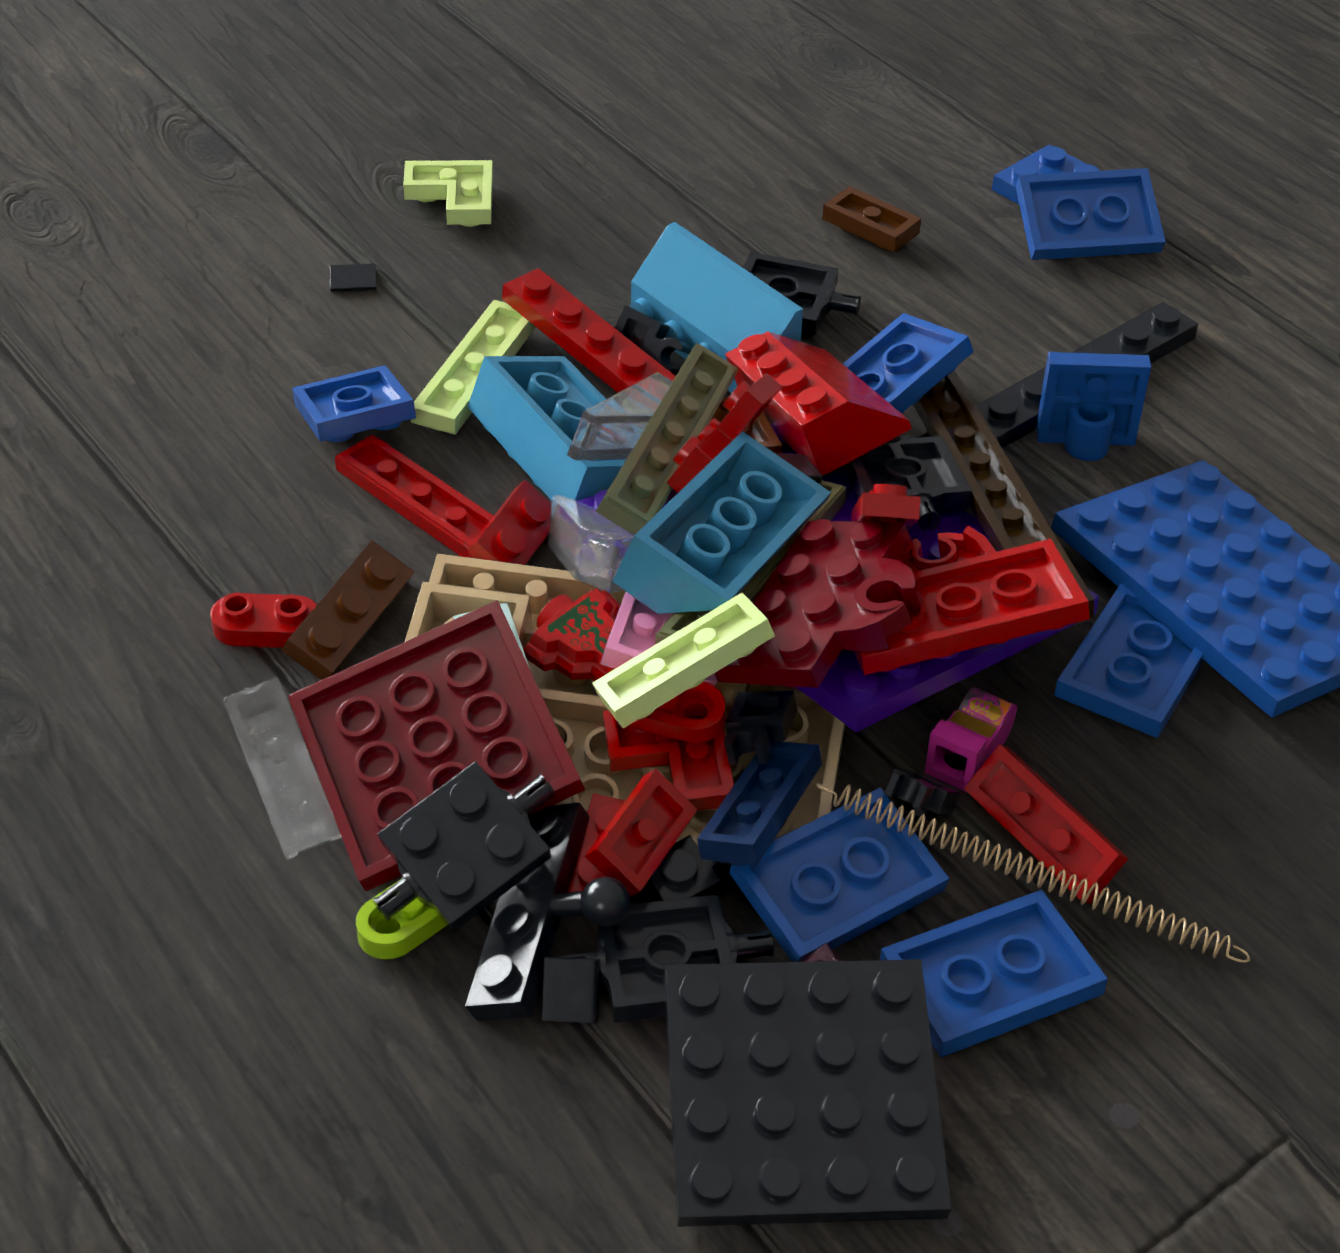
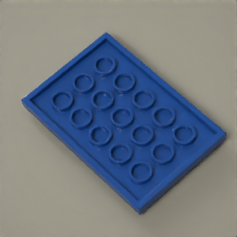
(1220, 579)

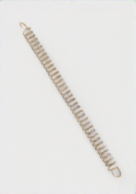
(1030, 876)

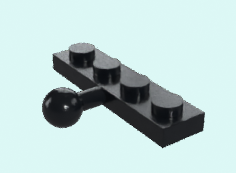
(530, 914)

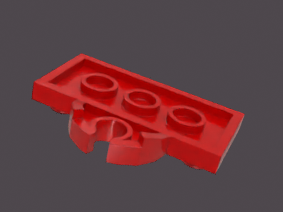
(980, 599)

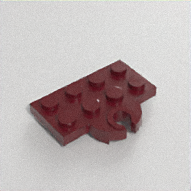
(830, 594)

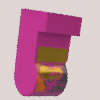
(971, 732)

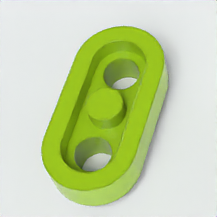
(406, 929)

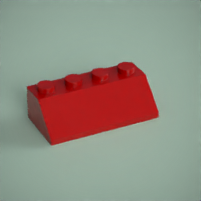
(821, 402)

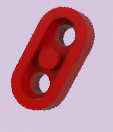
(258, 618)
(673, 721)

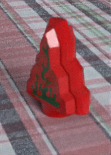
(574, 635)

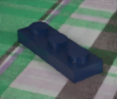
(759, 804)

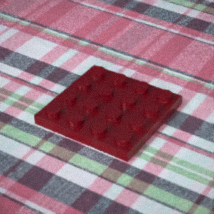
(419, 718)

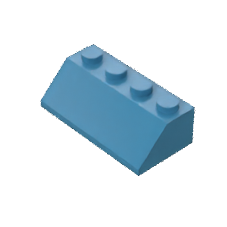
(708, 296)
(534, 414)
(719, 530)

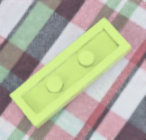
(683, 660)

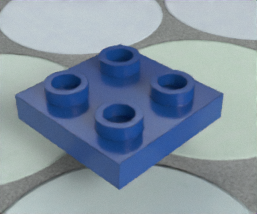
(1092, 401)

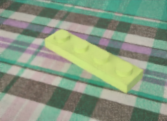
(447, 395)

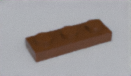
(348, 611)

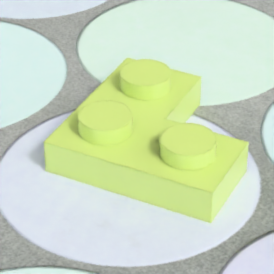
(463, 183)

